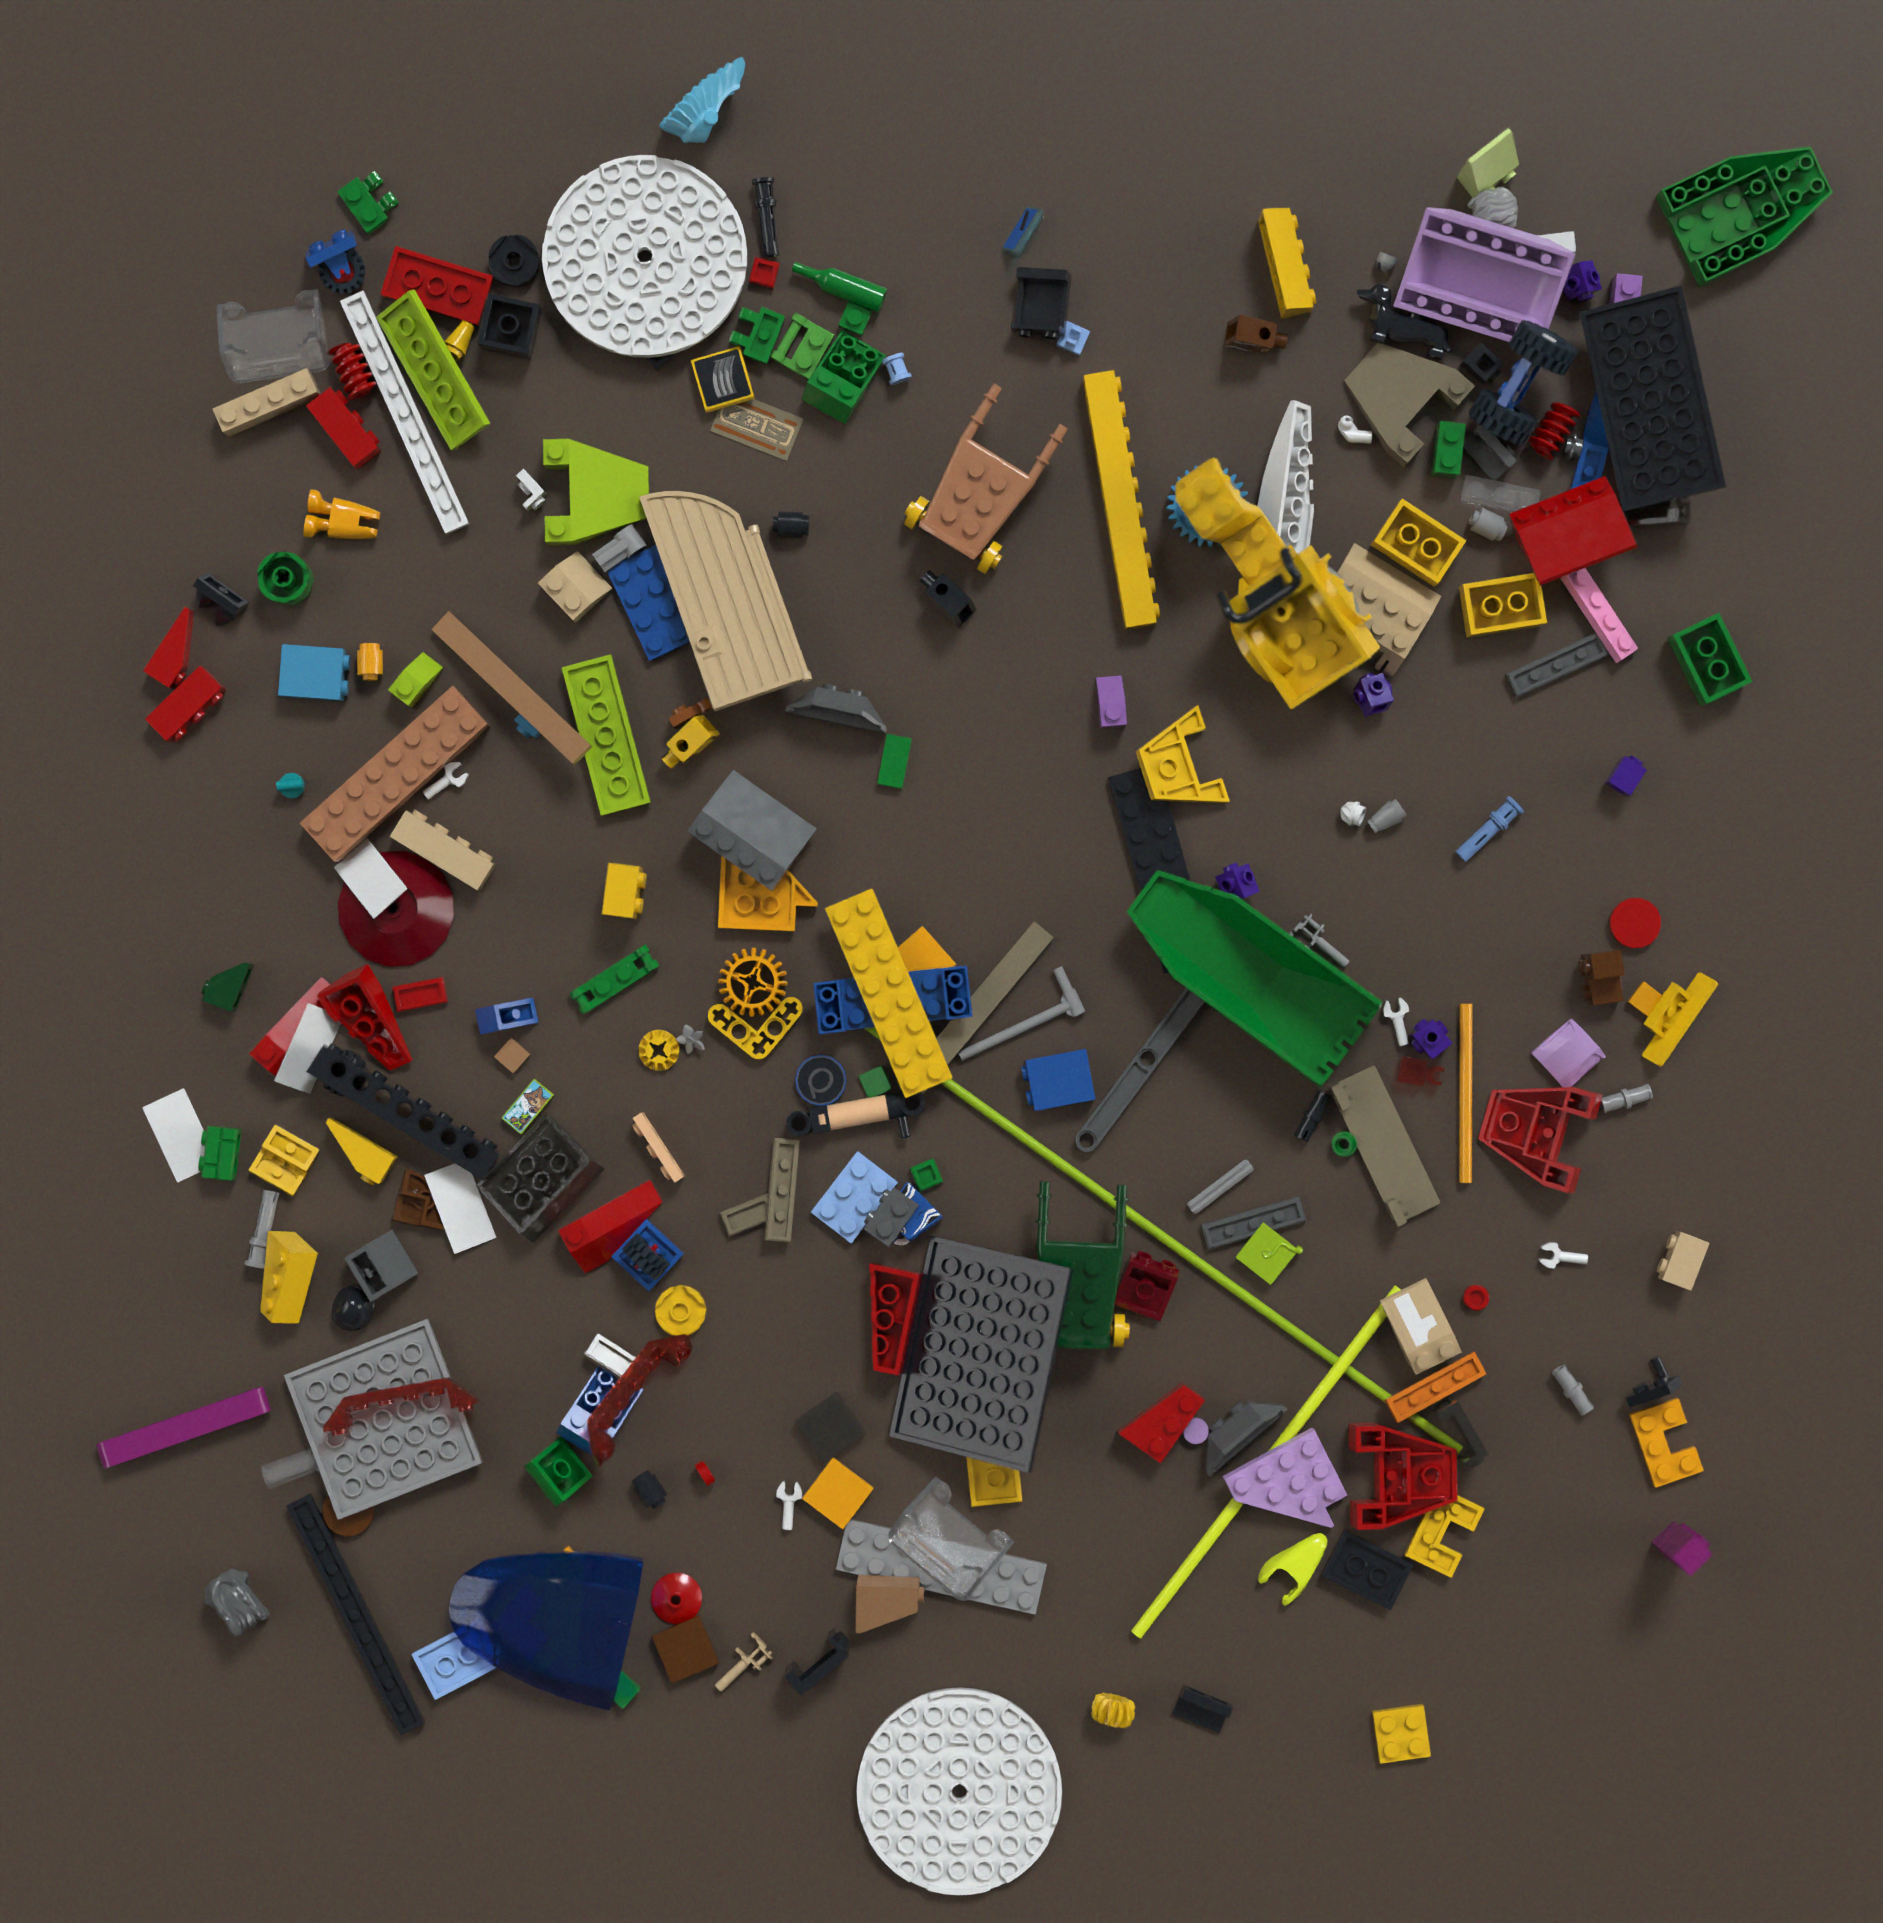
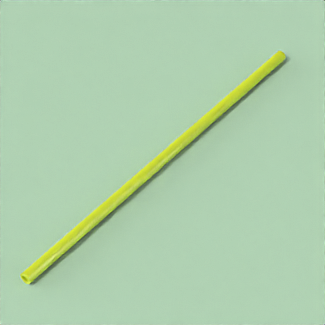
(1234, 1506)

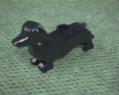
(1400, 327)

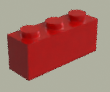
(344, 427)
(186, 704)

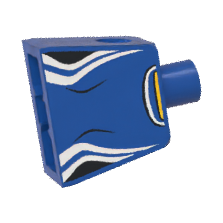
(923, 1218)

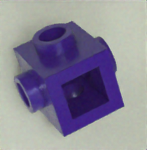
(1582, 281)
(1373, 694)
(1237, 881)
(1439, 1039)

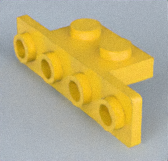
(1675, 1015)

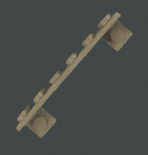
(1384, 1145)

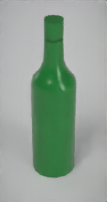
(845, 286)

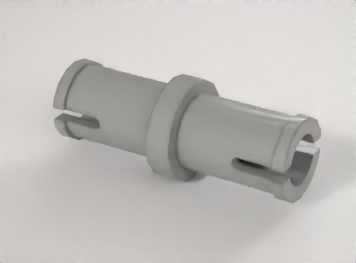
(1626, 1098)
(1573, 1389)

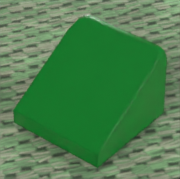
(875, 1082)
(626, 1690)

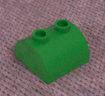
(558, 1471)

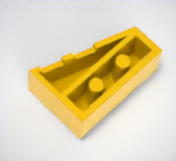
(286, 1276)

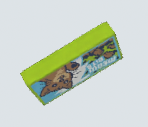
(527, 1106)

